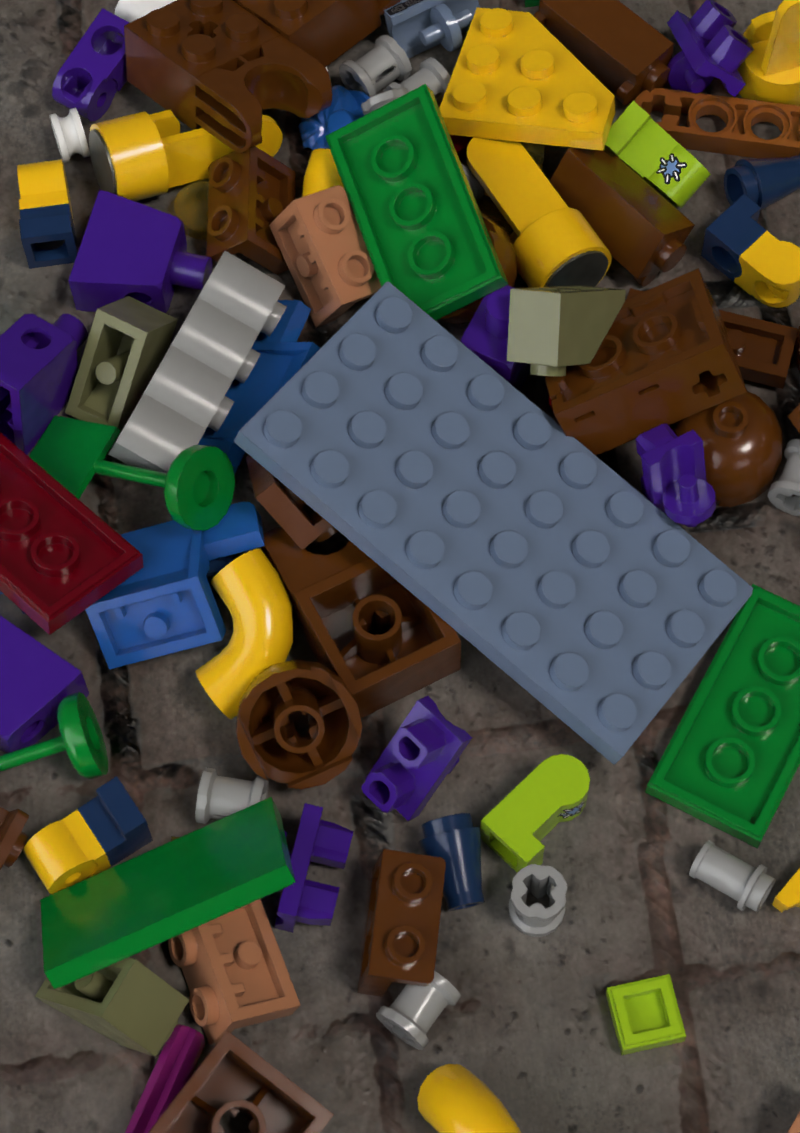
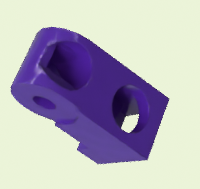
(94, 68)

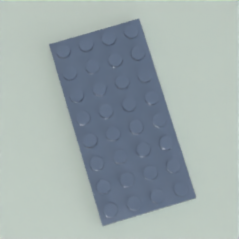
(497, 520)

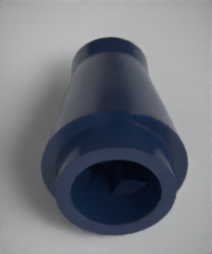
(763, 179)
(460, 847)

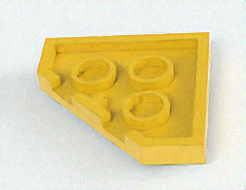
(524, 86)

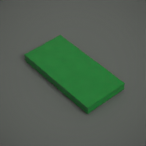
(416, 205)
(741, 727)
(164, 892)

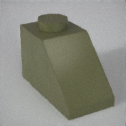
(559, 325)
(119, 361)
(122, 1004)

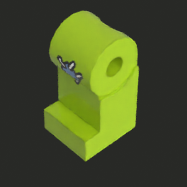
(655, 155)
(548, 795)

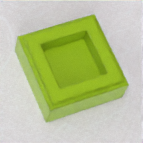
(645, 1014)

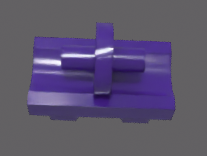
(708, 50)
(676, 475)
(415, 761)
(318, 843)

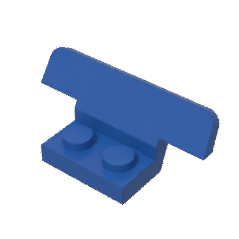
(278, 362)
(170, 599)

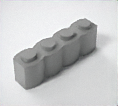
(201, 364)

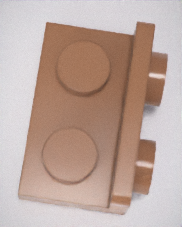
(325, 253)
(234, 972)

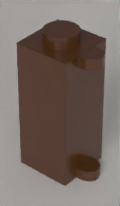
(610, 43)
(624, 211)

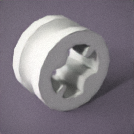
(69, 135)

